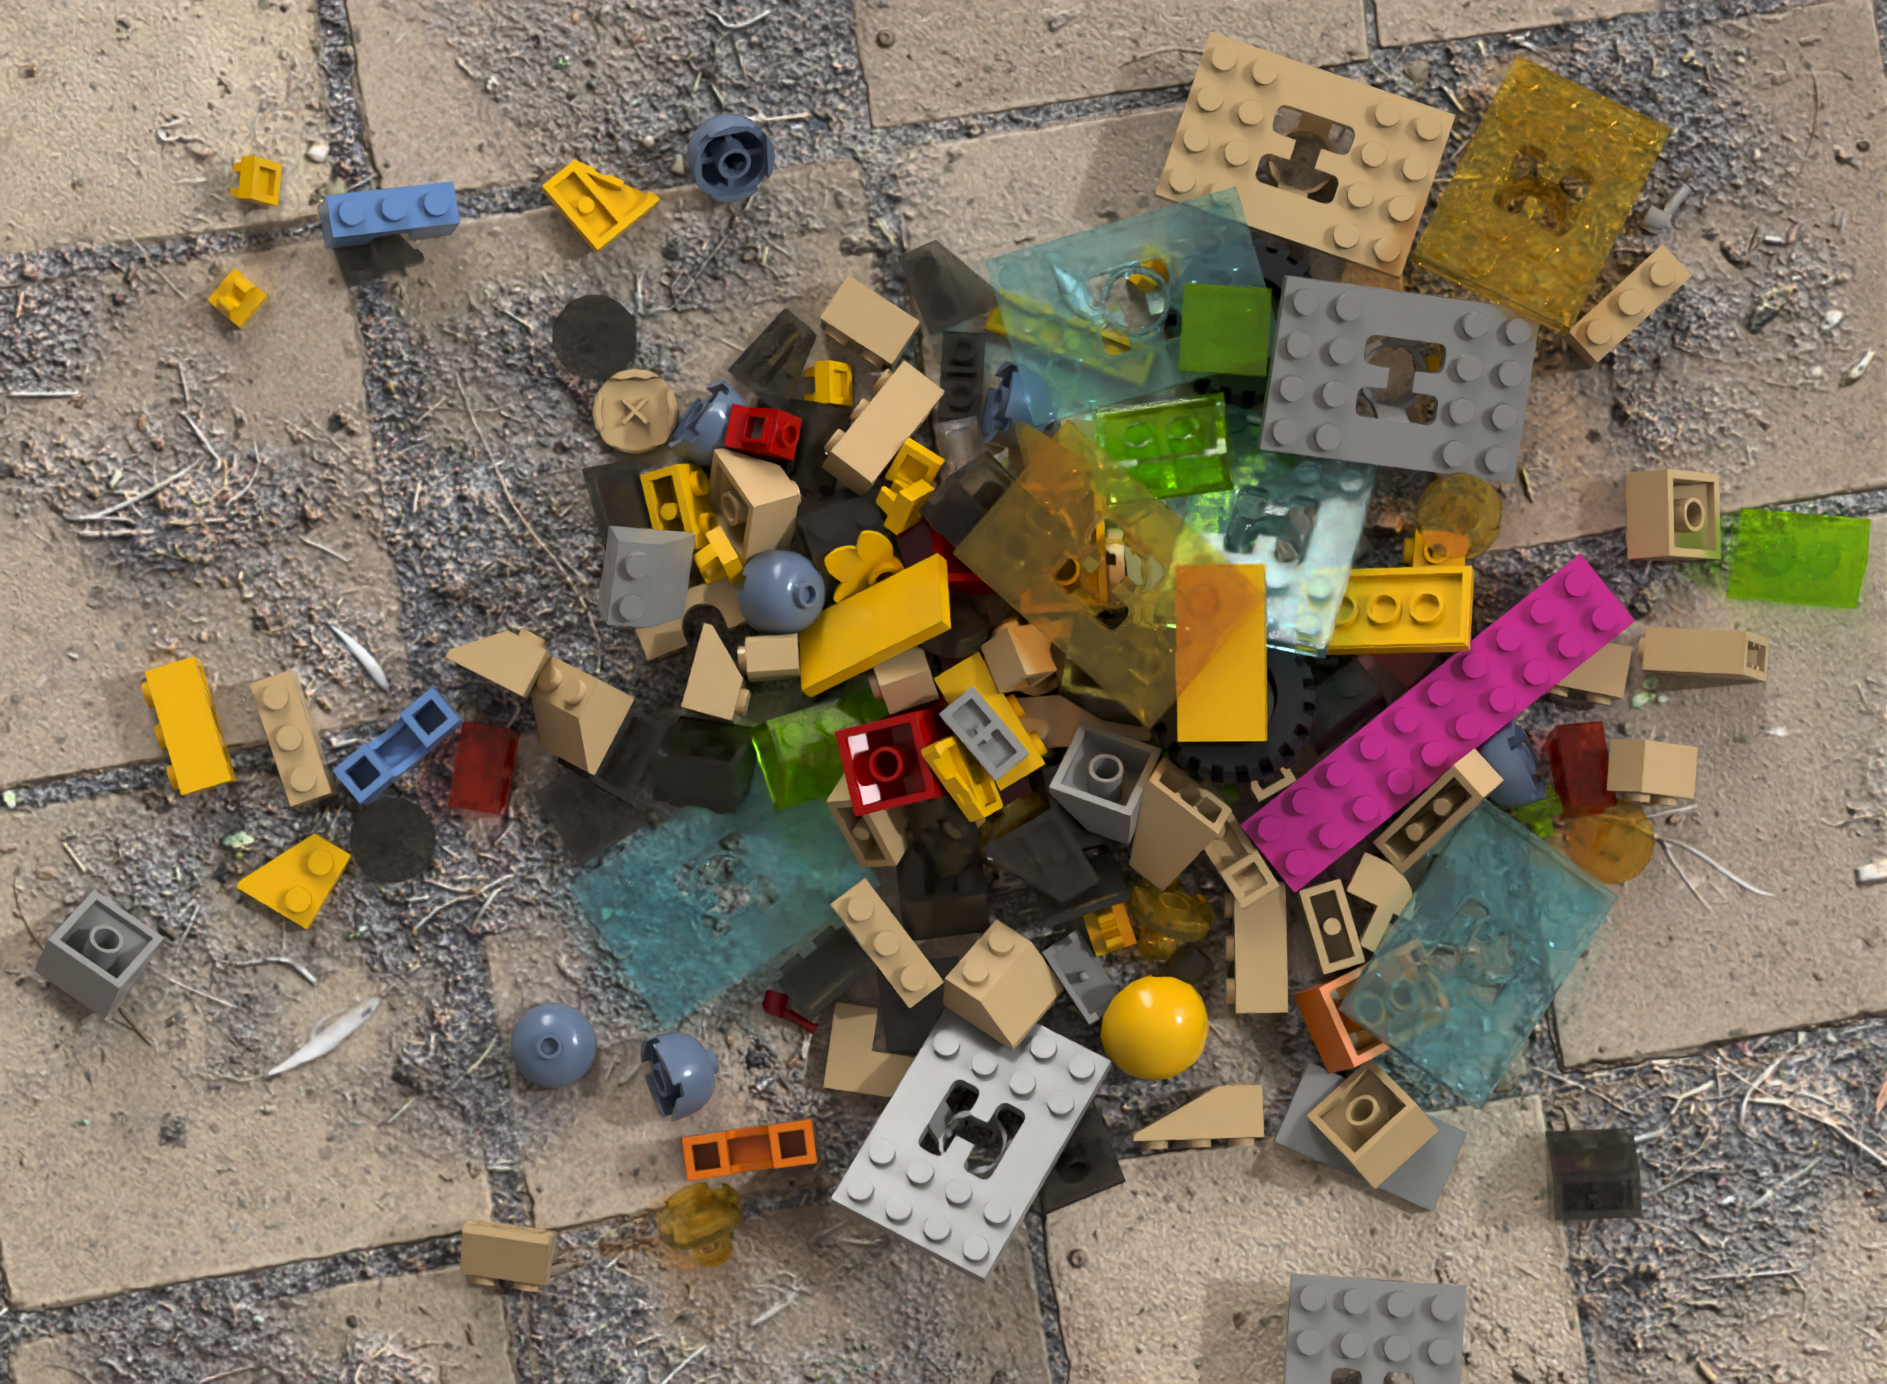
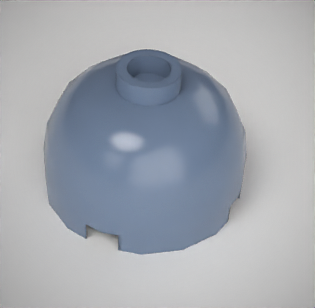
(730, 157)
(1004, 408)
(705, 424)
(781, 592)
(1516, 762)
(553, 1045)
(680, 1073)

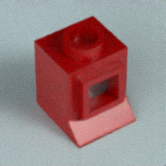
(763, 432)

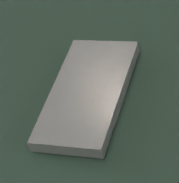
(1416, 1180)

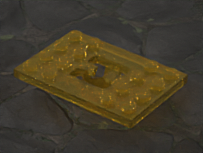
(1511, 254)
(1168, 629)

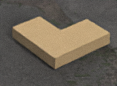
(850, 1057)

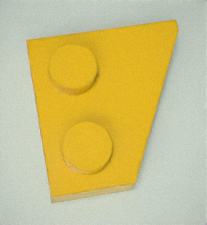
(596, 203)
(963, 777)
(298, 879)

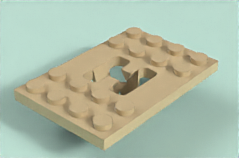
(1378, 181)

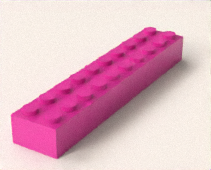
(1437, 723)

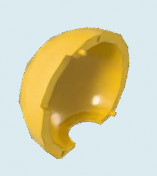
(1155, 1028)

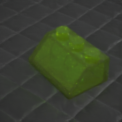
(1171, 444)
(1797, 557)
(801, 748)

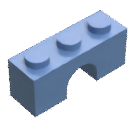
(410, 210)
(400, 747)

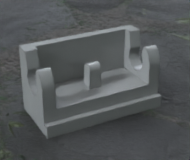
(984, 734)
(1081, 975)

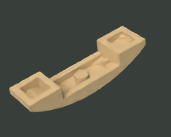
(1237, 859)

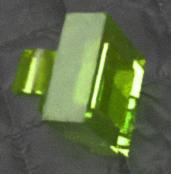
(1539, 813)

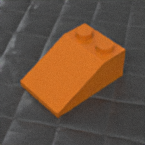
(1336, 1036)

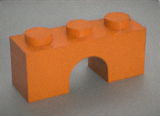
(750, 1149)

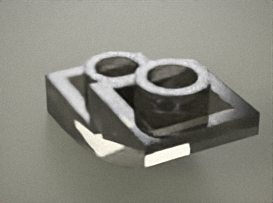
(961, 375)

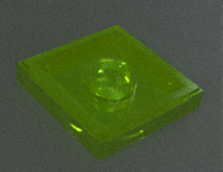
(1224, 329)

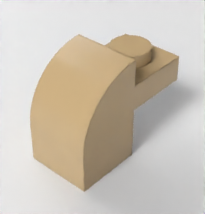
(1383, 888)

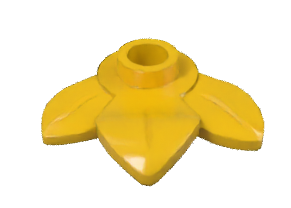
(862, 565)

